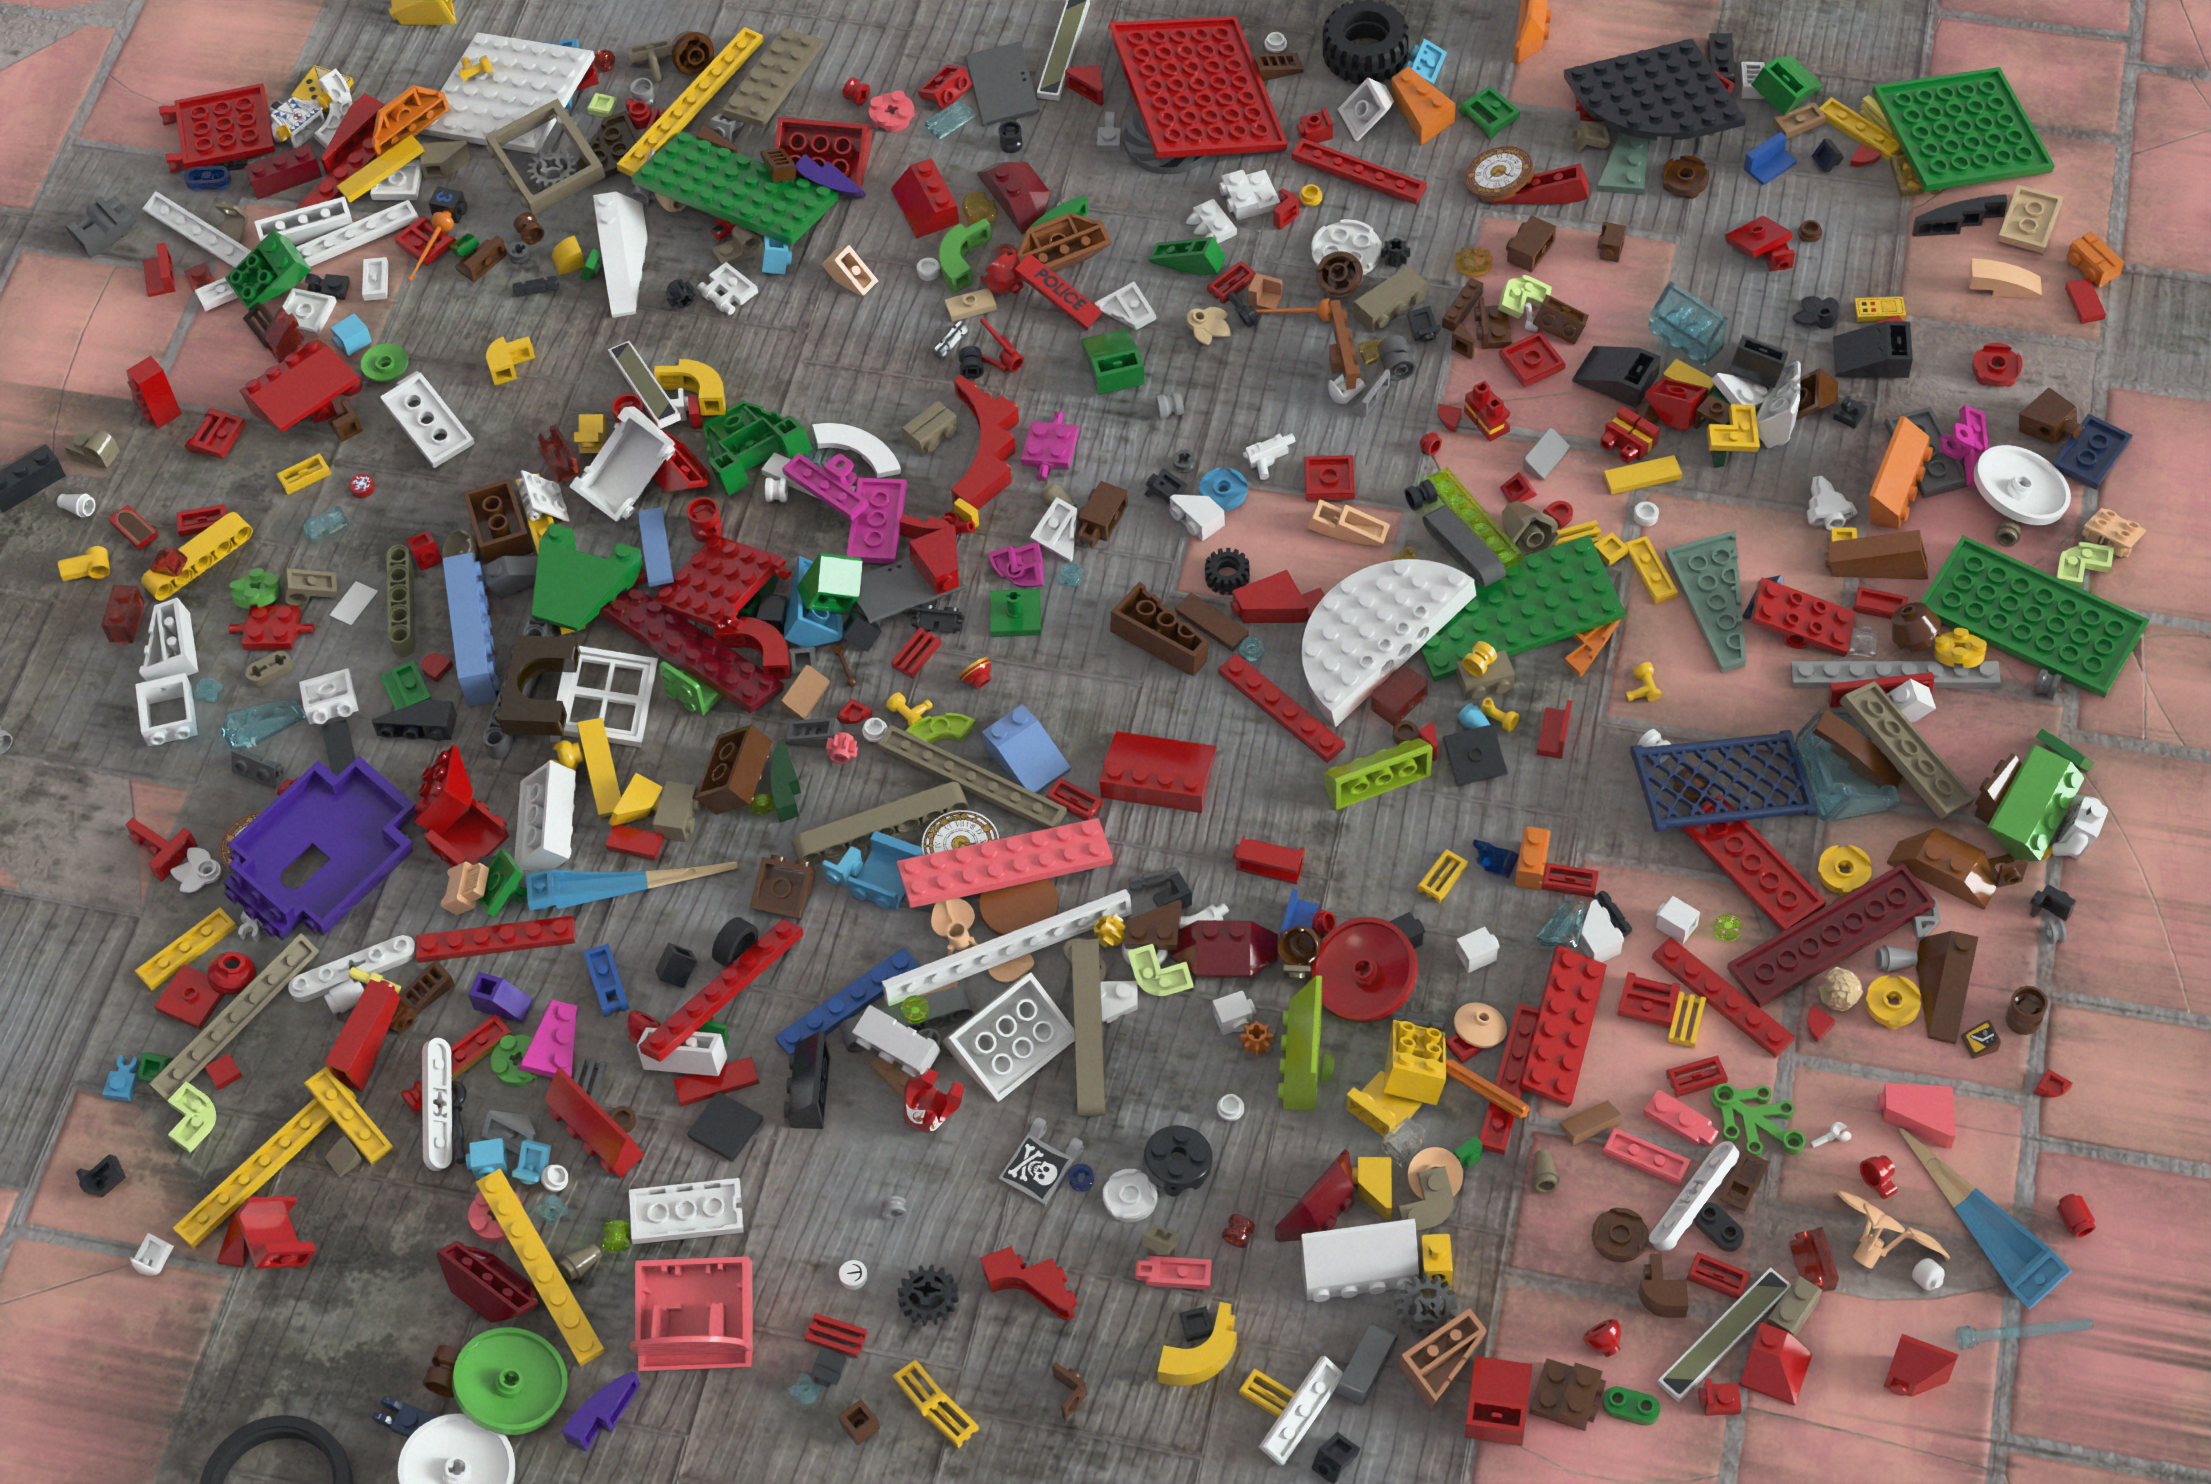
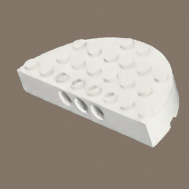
(1374, 626)

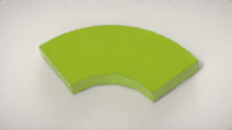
(941, 727)

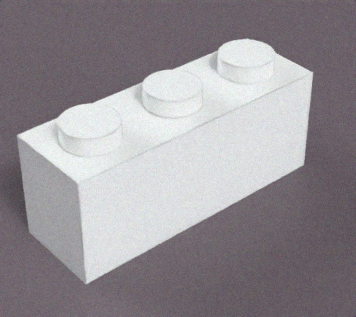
(698, 1054)

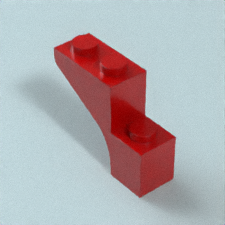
(1041, 1281)

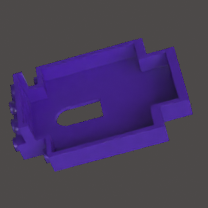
(347, 819)

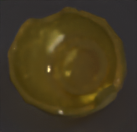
(977, 207)

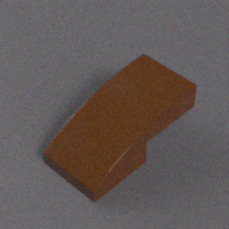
(1744, 1180)

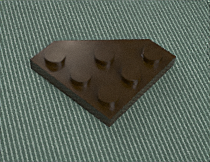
(612, 142)

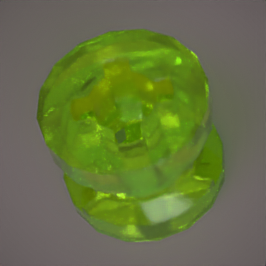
(616, 1236)

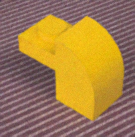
(503, 356)
(591, 433)

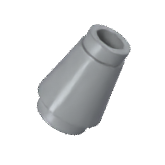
(1894, 958)

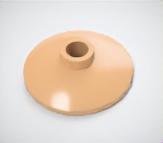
(1480, 1025)
(1434, 1158)

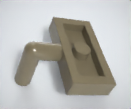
(651, 52)

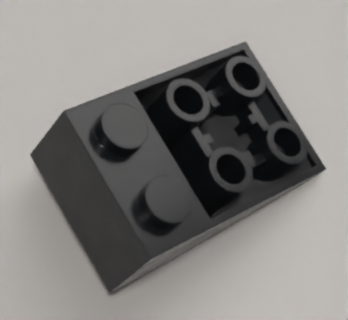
(1874, 351)
(1758, 361)
(1619, 372)

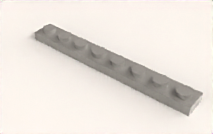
(1822, 673)

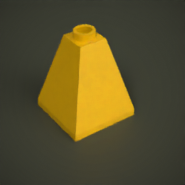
(423, 12)

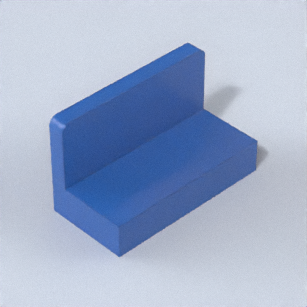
(1769, 159)
(1298, 912)

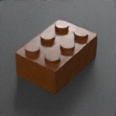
(497, 521)
(733, 769)

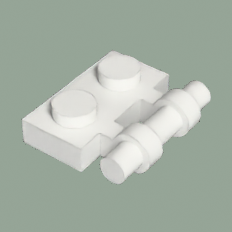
(732, 283)

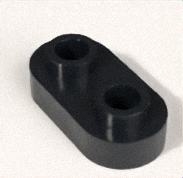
(1716, 1227)

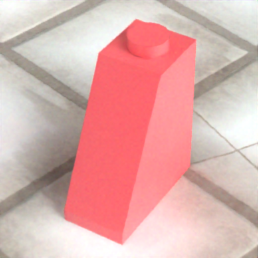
(1920, 1110)

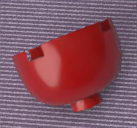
(1001, 277)

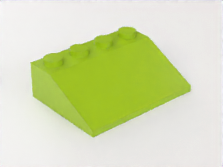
(1301, 1048)

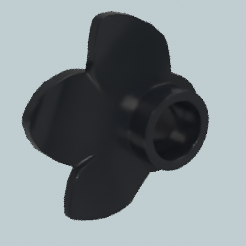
(1818, 312)

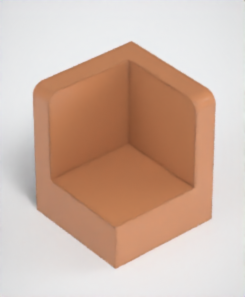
(1265, 292)

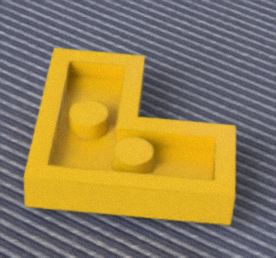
(1739, 435)

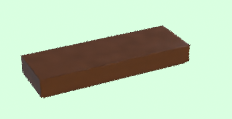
(1211, 621)

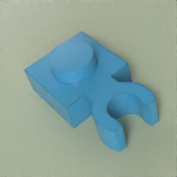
(121, 1084)

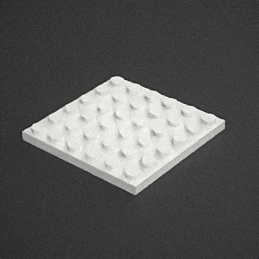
(523, 80)

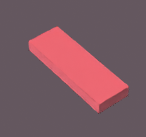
(1646, 1156)

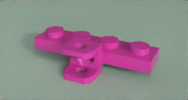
(1969, 443)
(828, 484)

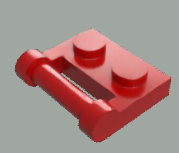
(415, 241)
(221, 436)
(1648, 1006)

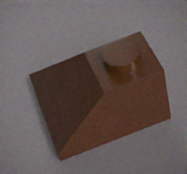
(1816, 392)

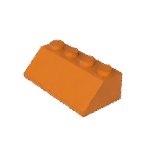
(1899, 475)

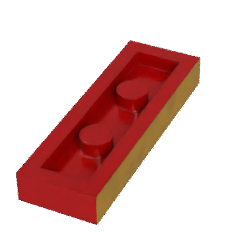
(476, 1045)

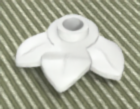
(193, 873)

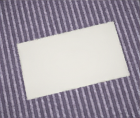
(353, 603)

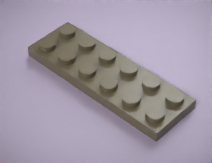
(772, 77)
(1907, 750)

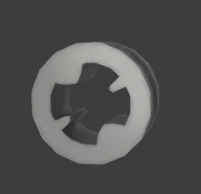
(2055, 931)
(894, 1207)

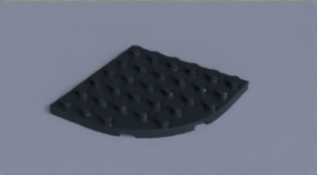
(1656, 93)

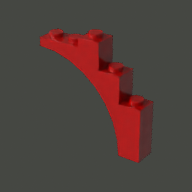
(989, 470)

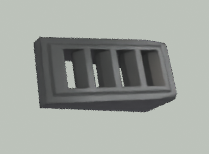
(827, 726)

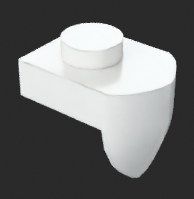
(1338, 390)
(151, 1255)

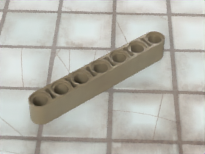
(890, 819)
(1088, 1028)

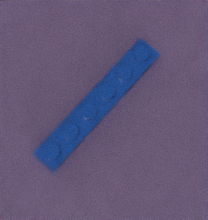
(847, 1001)

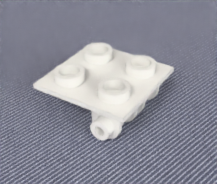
(541, 497)

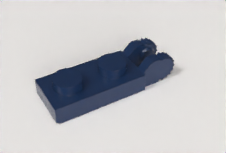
(407, 1420)

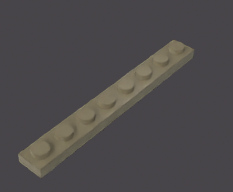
(972, 778)
(234, 1017)

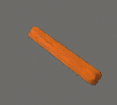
(1486, 1089)

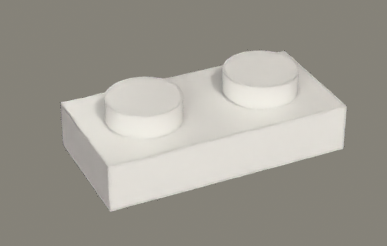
(375, 278)

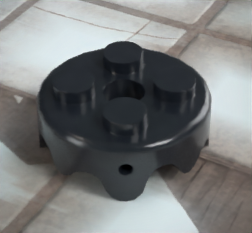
(1174, 1174)

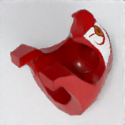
(926, 1106)

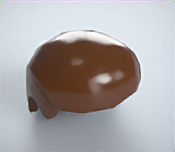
(1298, 946)

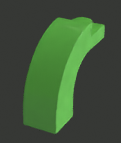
(954, 247)

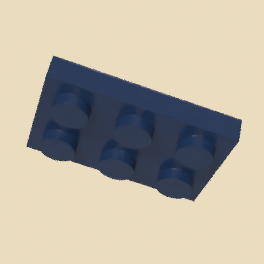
(2092, 452)

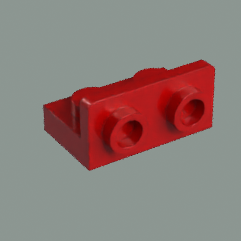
(946, 86)

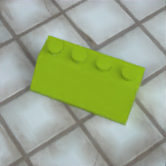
(1378, 773)

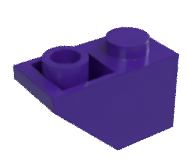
(499, 997)

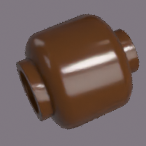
(1696, 781)

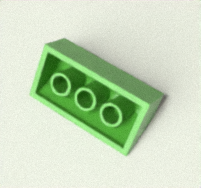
(2035, 804)

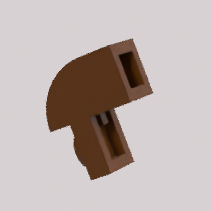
(1662, 1296)

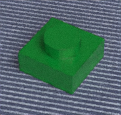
(465, 245)
(592, 265)
(1469, 1152)

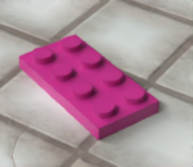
(877, 529)

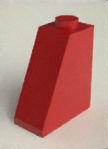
(937, 559)
(1270, 601)

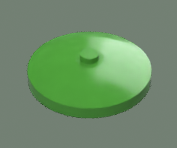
(509, 1381)

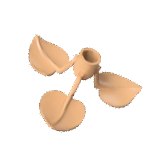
(952, 920)
(1872, 1246)

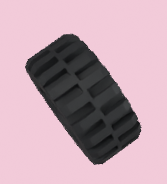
(1365, 20)

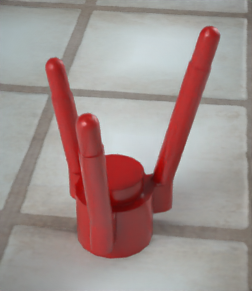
(1009, 356)

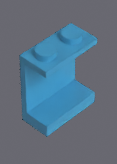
(879, 876)

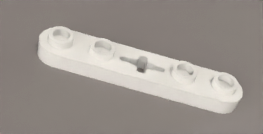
(376, 958)
(437, 1086)
(1694, 1196)

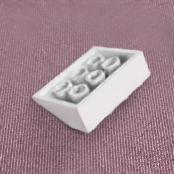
(1011, 1037)
(1359, 1260)

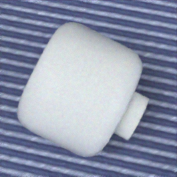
(1928, 1274)

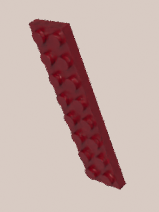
(692, 650)
(1831, 935)

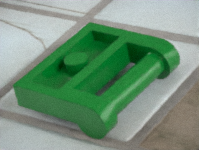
(1494, 106)

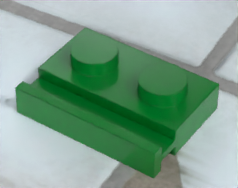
(405, 685)

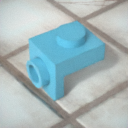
(849, 866)
(532, 1161)

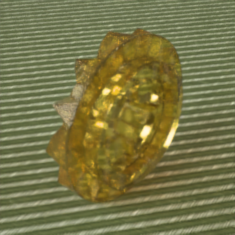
(1466, 266)

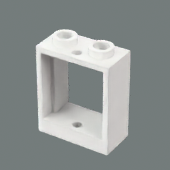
(150, 693)

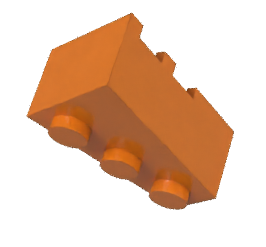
(1422, 104)

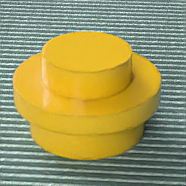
(1310, 195)

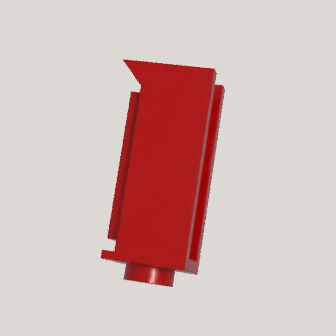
(1269, 860)

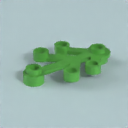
(1755, 1116)

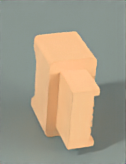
(464, 887)

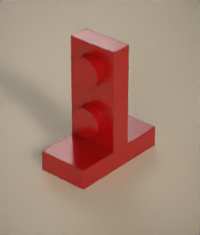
(165, 853)

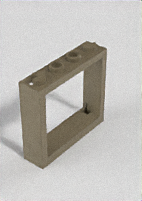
(560, 190)

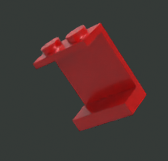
(469, 837)
(271, 1234)

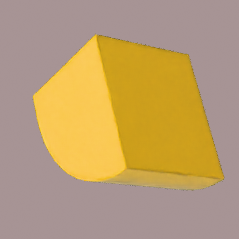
(567, 256)

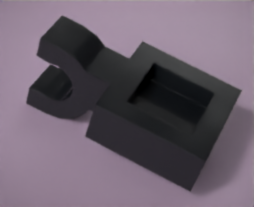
(331, 285)

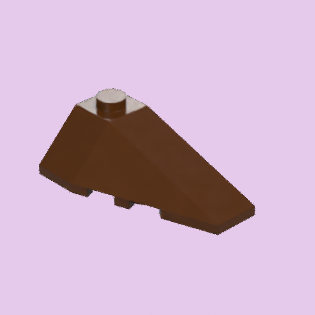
(1944, 978)

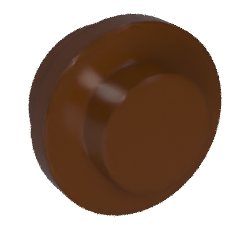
(1810, 231)

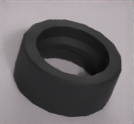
(733, 941)

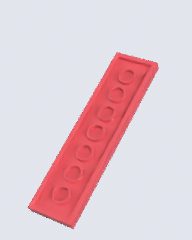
(1004, 862)

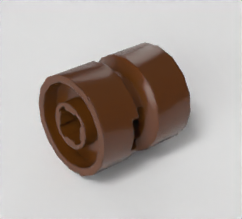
(2026, 1010)
(439, 1378)

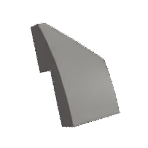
(1926, 922)

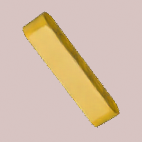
(201, 554)

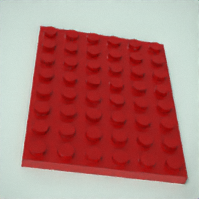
(1196, 87)

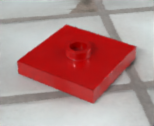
(1758, 236)
(1532, 359)
(1329, 478)
(189, 998)

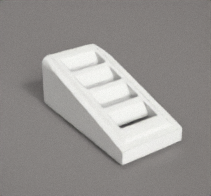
(1747, 89)

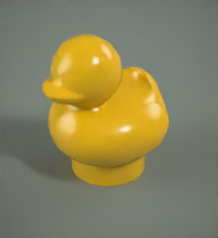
(568, 754)

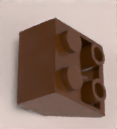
(1995, 788)

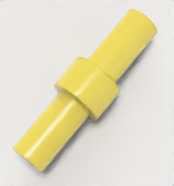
(365, 977)

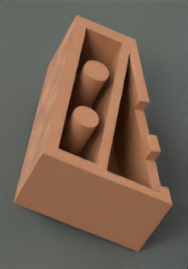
(1440, 1356)

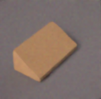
(804, 693)
(1591, 1122)

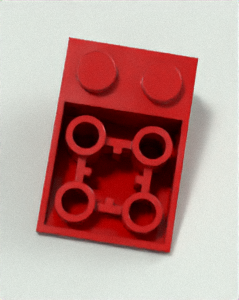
(443, 792)
(1498, 1400)

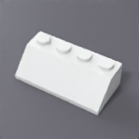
(545, 817)

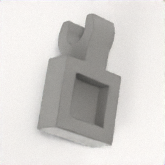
(1109, 136)

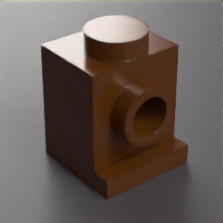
(1611, 241)

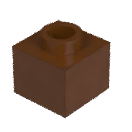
(855, 1415)

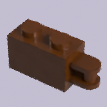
(1101, 513)

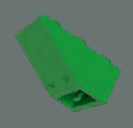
(1786, 83)
(268, 270)
(1114, 361)

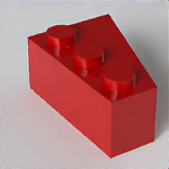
(152, 392)

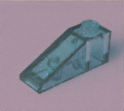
(256, 724)

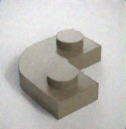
(1436, 1202)

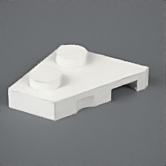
(1127, 307)
(1740, 390)
(1058, 529)

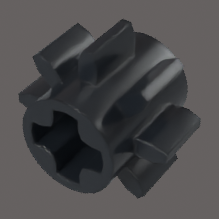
(1395, 252)
(680, 293)

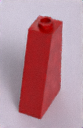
(363, 1035)

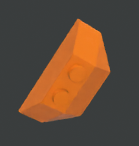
(1531, 28)
(407, 115)

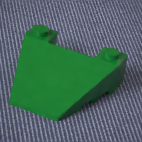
(748, 438)
(577, 584)

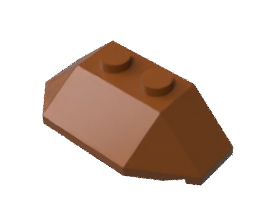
(1064, 241)
(1947, 865)

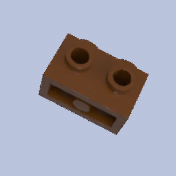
(1531, 243)

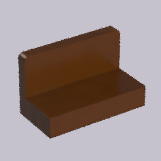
(482, 259)

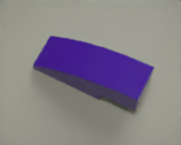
(828, 176)
(601, 1411)

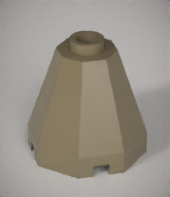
(1529, 528)

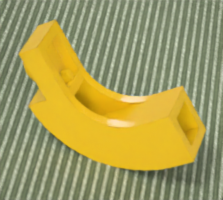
(696, 378)
(1203, 1362)

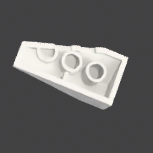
(1780, 408)

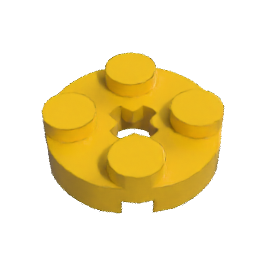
(1959, 648)
(1840, 882)
(1893, 1015)

